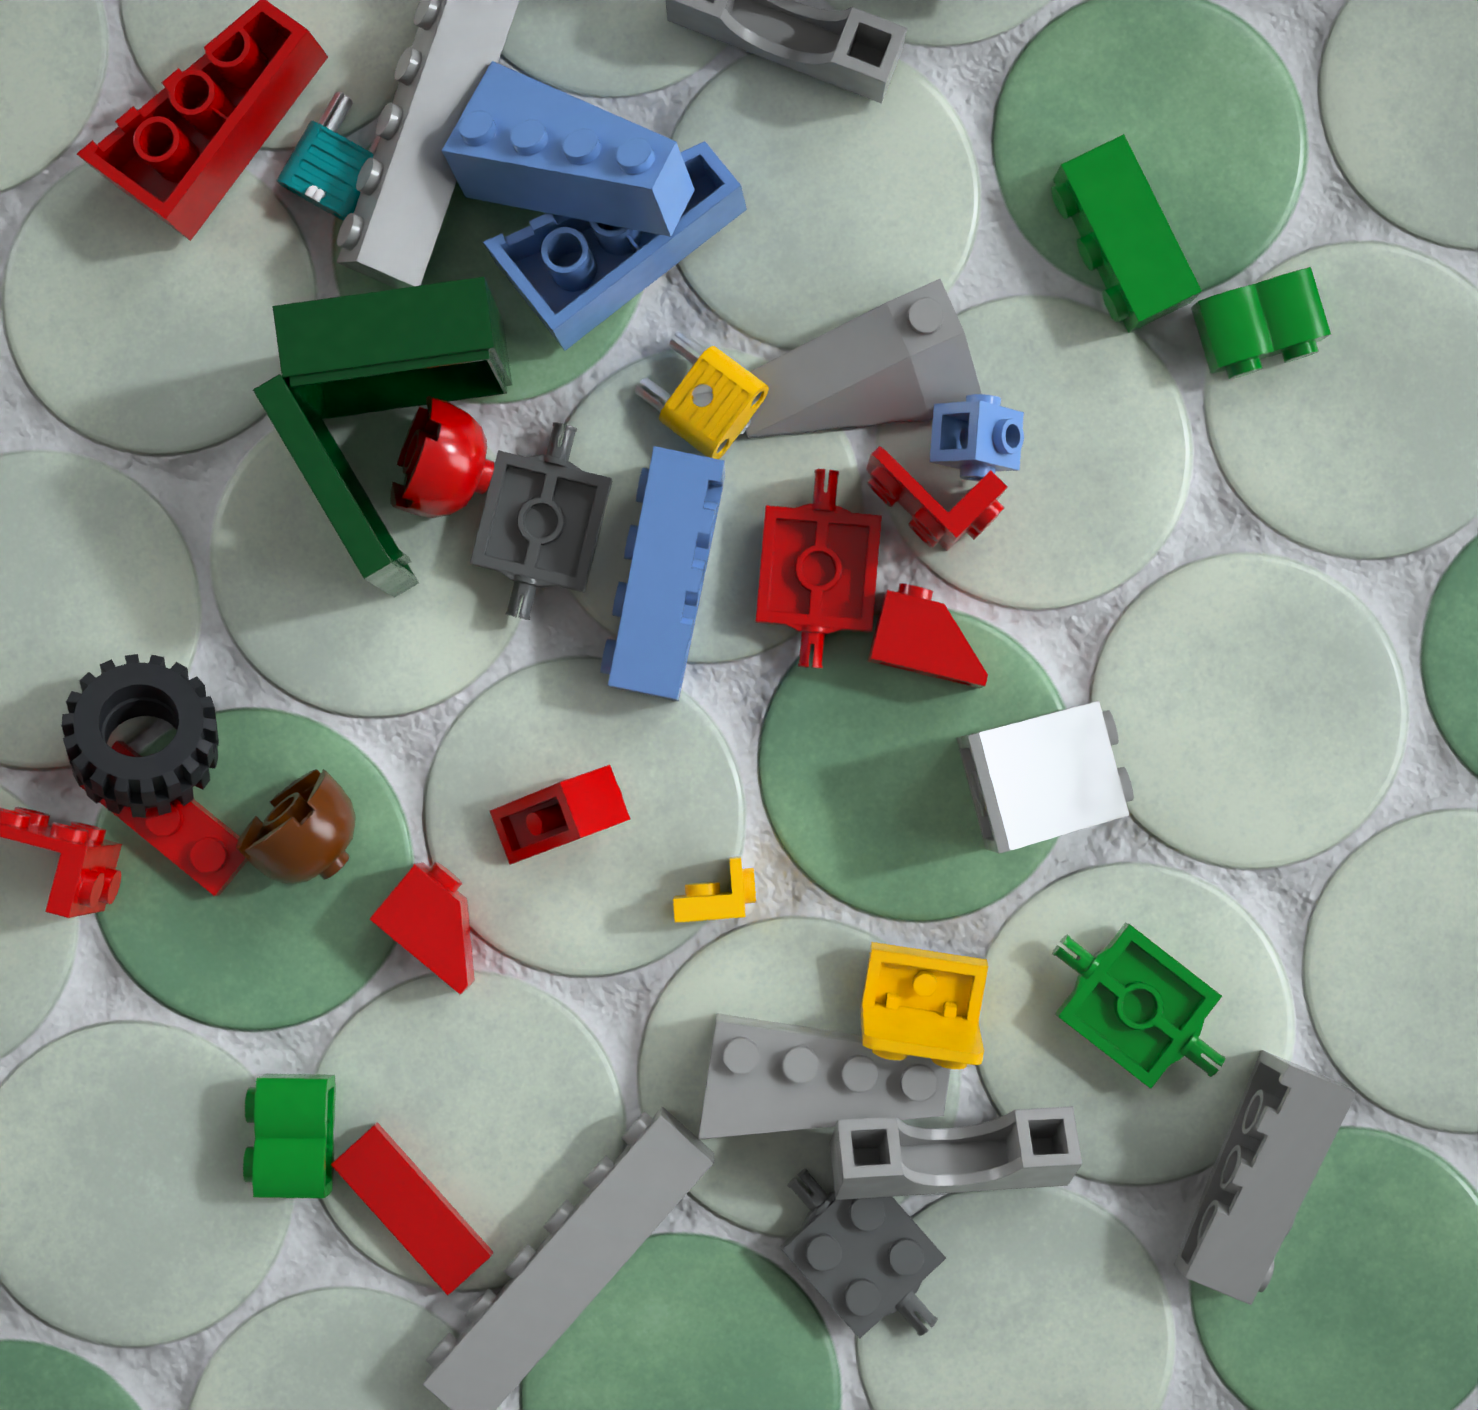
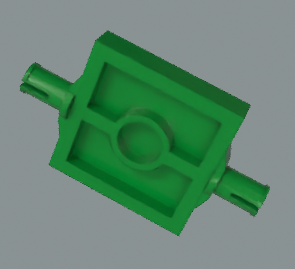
(1138, 1005)

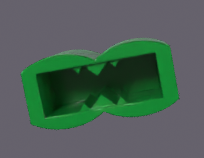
(1261, 322)
(292, 1135)

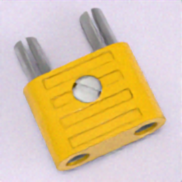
(710, 402)

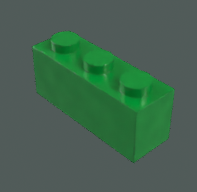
(1124, 234)

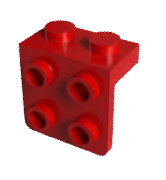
(930, 519)
(87, 863)

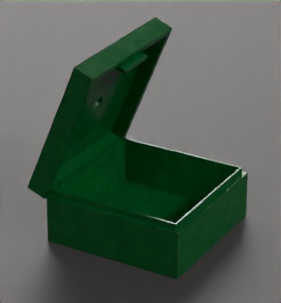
(371, 358)

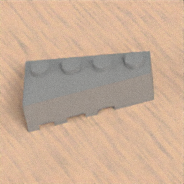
(808, 1078)
(1262, 1176)

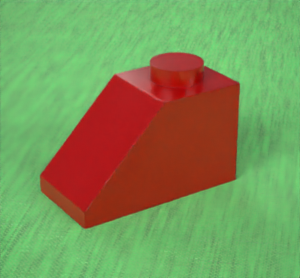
(923, 638)
(560, 814)
(431, 923)

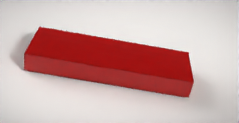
(412, 1208)

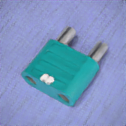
(327, 164)

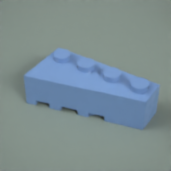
(586, 270)

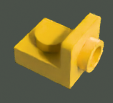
(706, 901)

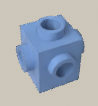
(977, 436)

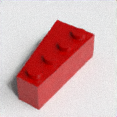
(210, 119)

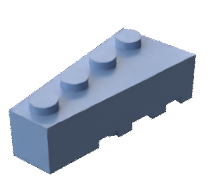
(565, 157)
(665, 573)

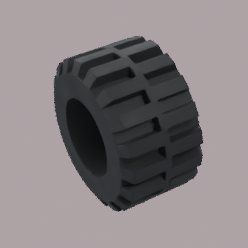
(130, 693)

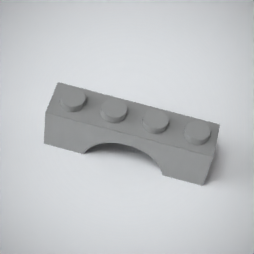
(830, 45)
(902, 1160)

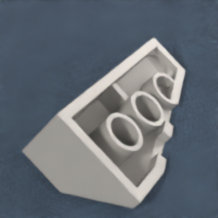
(870, 369)

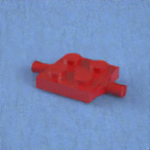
(818, 569)

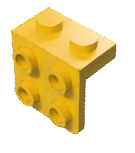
(923, 1005)

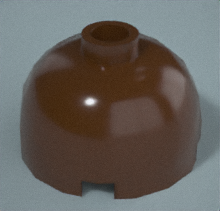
(303, 832)

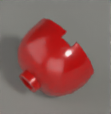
(441, 461)

